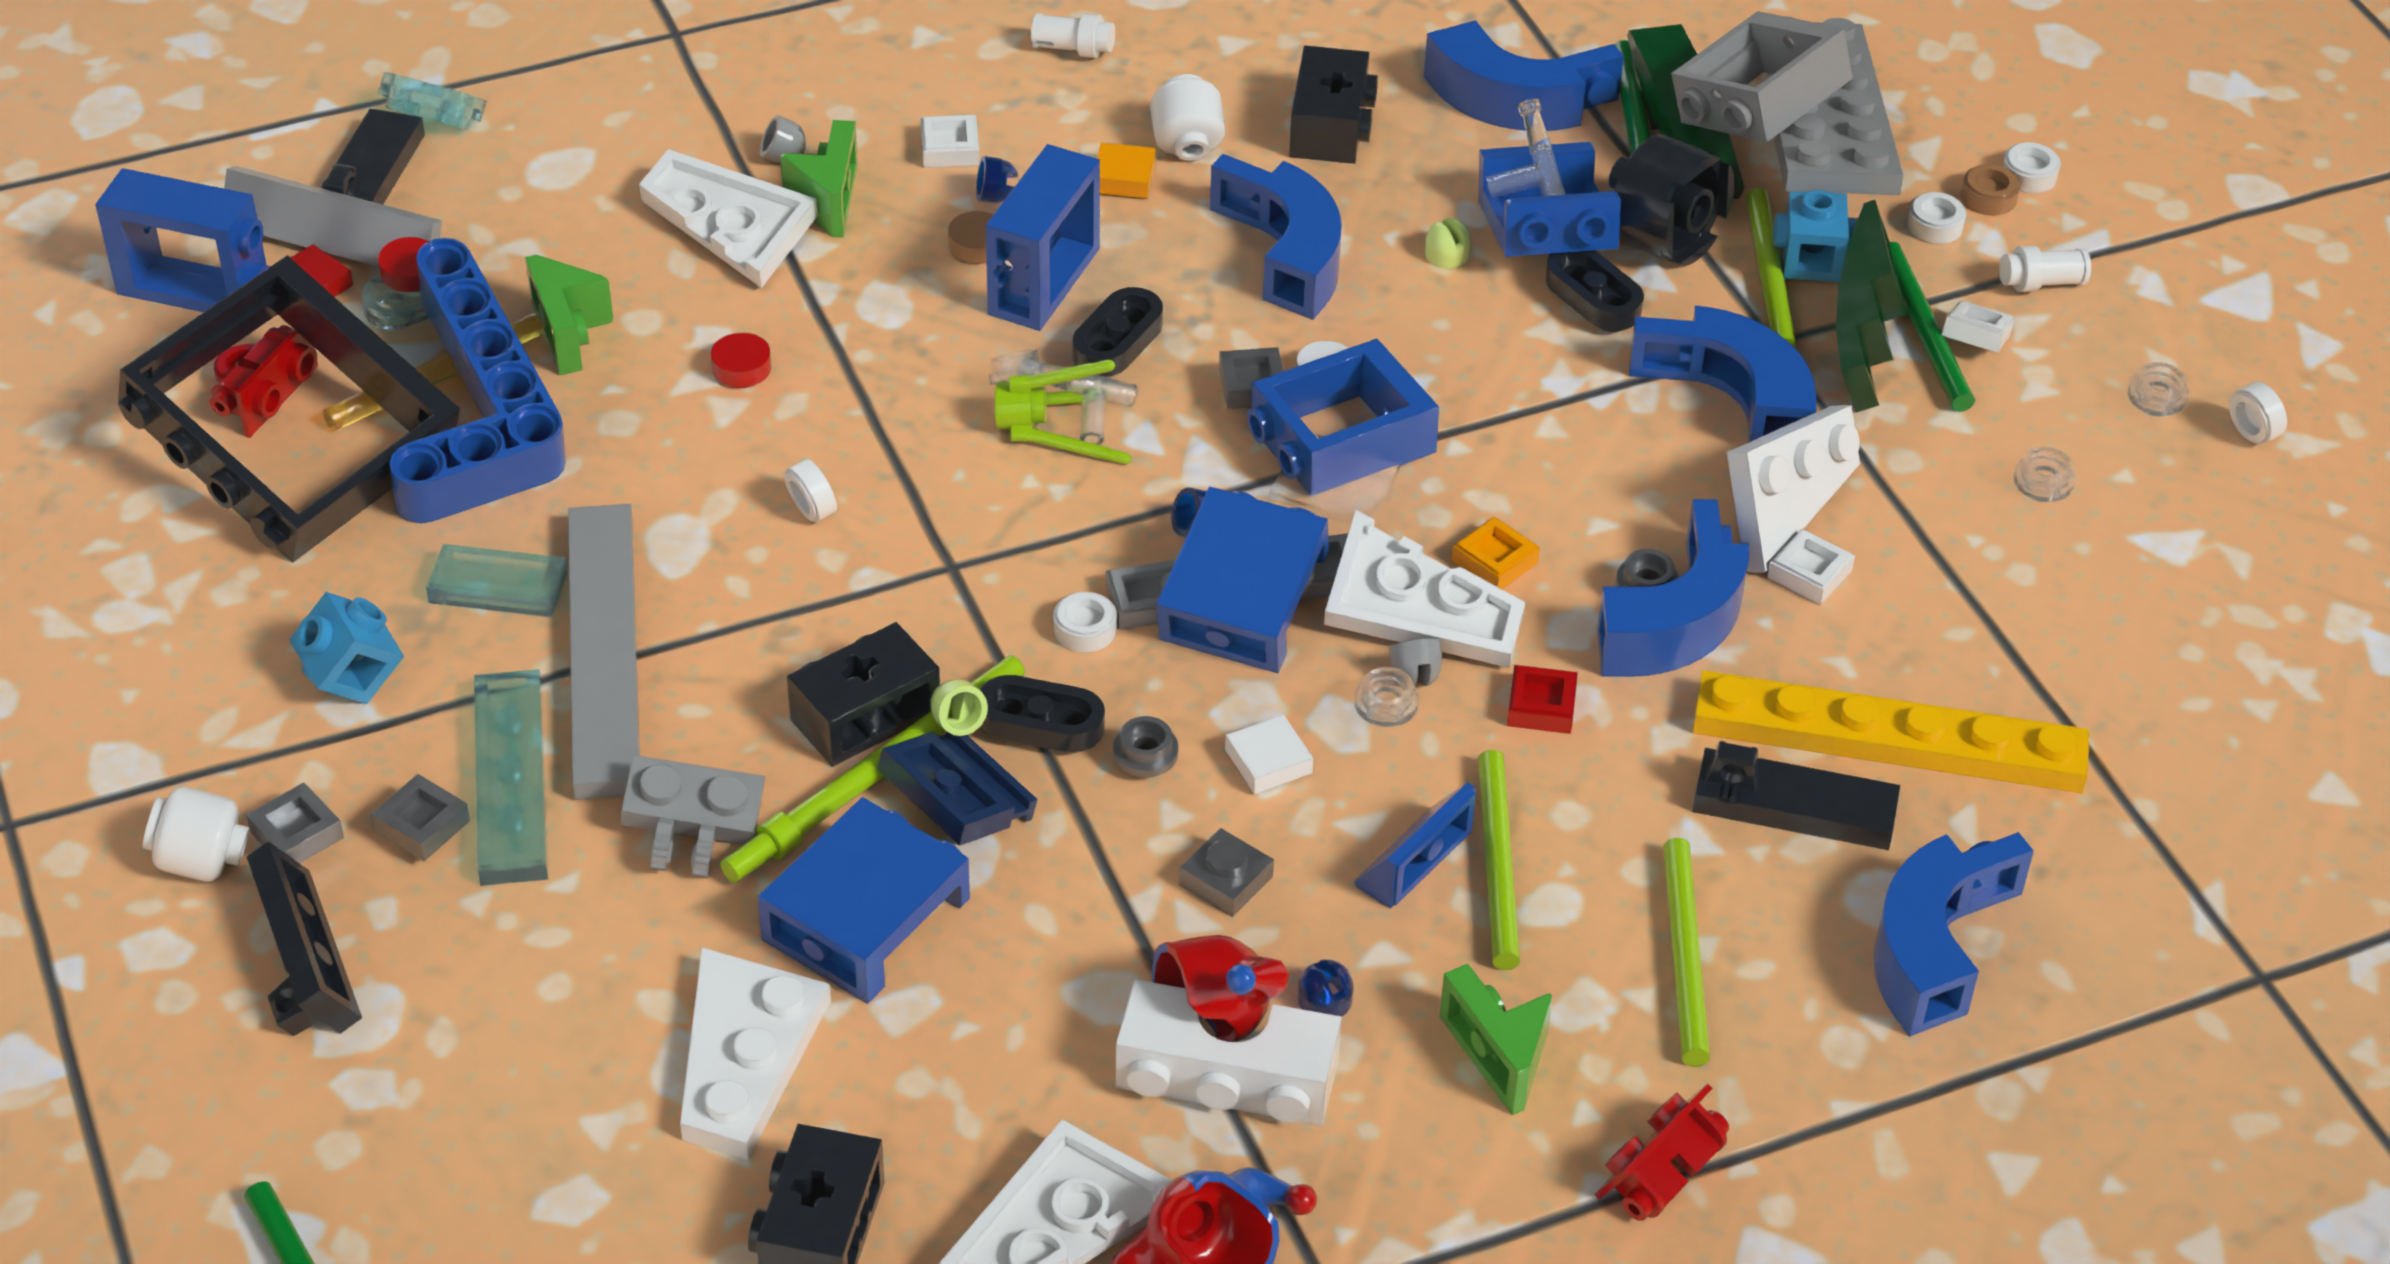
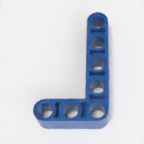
(521, 428)

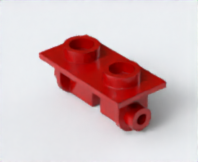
(280, 366)
(1644, 1169)

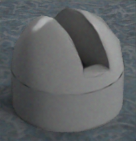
(782, 137)
(1417, 658)

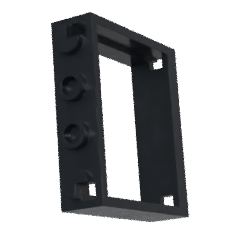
(337, 335)

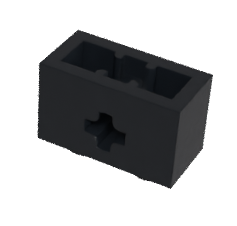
(1331, 104)
(862, 693)
(820, 1199)

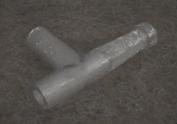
(1544, 169)
(1095, 393)

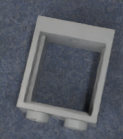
(1714, 83)

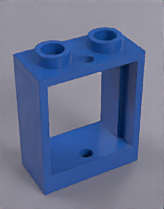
(145, 201)
(1046, 233)
(1401, 432)

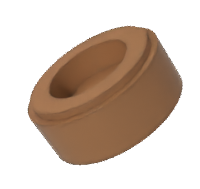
(1990, 189)
(968, 236)

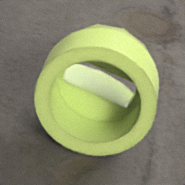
(1448, 243)
(968, 707)

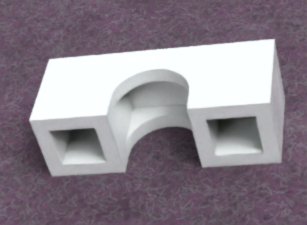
(1275, 1074)

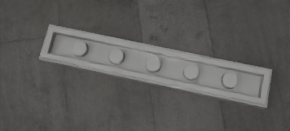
(602, 649)

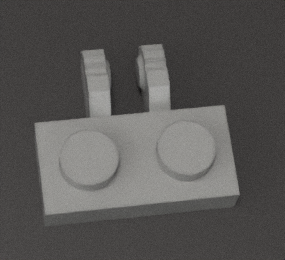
(691, 803)

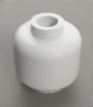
(1187, 115)
(195, 834)

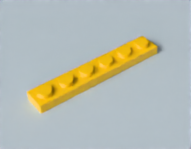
(1892, 731)

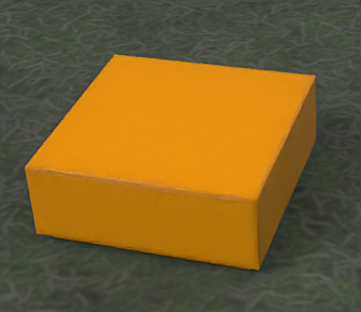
(1126, 169)
(1495, 553)

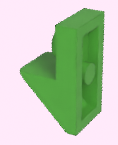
(826, 176)
(567, 305)
(1498, 1041)

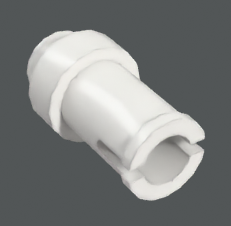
(1084, 34)
(2031, 268)

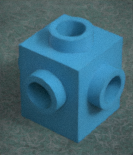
(1814, 235)
(346, 647)

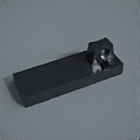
(376, 155)
(1795, 797)
(317, 978)

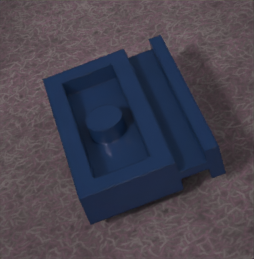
(957, 785)

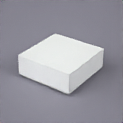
(949, 141)
(1978, 326)
(1811, 566)
(1269, 754)

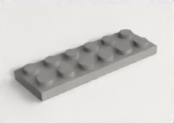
(1846, 137)

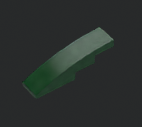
(1655, 56)
(1866, 299)

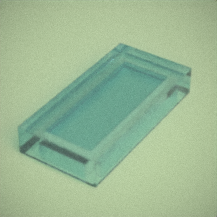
(497, 580)

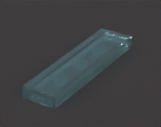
(510, 778)

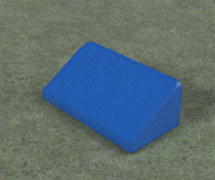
(1420, 848)

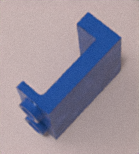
(1556, 223)
(1241, 578)
(860, 896)

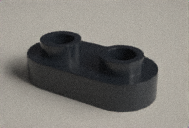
(1595, 289)
(1119, 329)
(1043, 713)

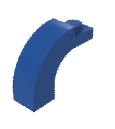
(1491, 82)
(1295, 211)
(1732, 355)
(1679, 621)
(1916, 958)

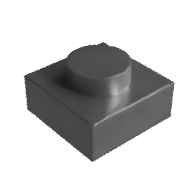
(1242, 368)
(420, 817)
(296, 823)
(1226, 872)

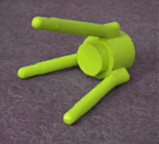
(1024, 403)

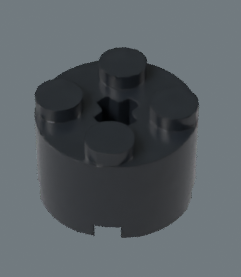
(1671, 197)

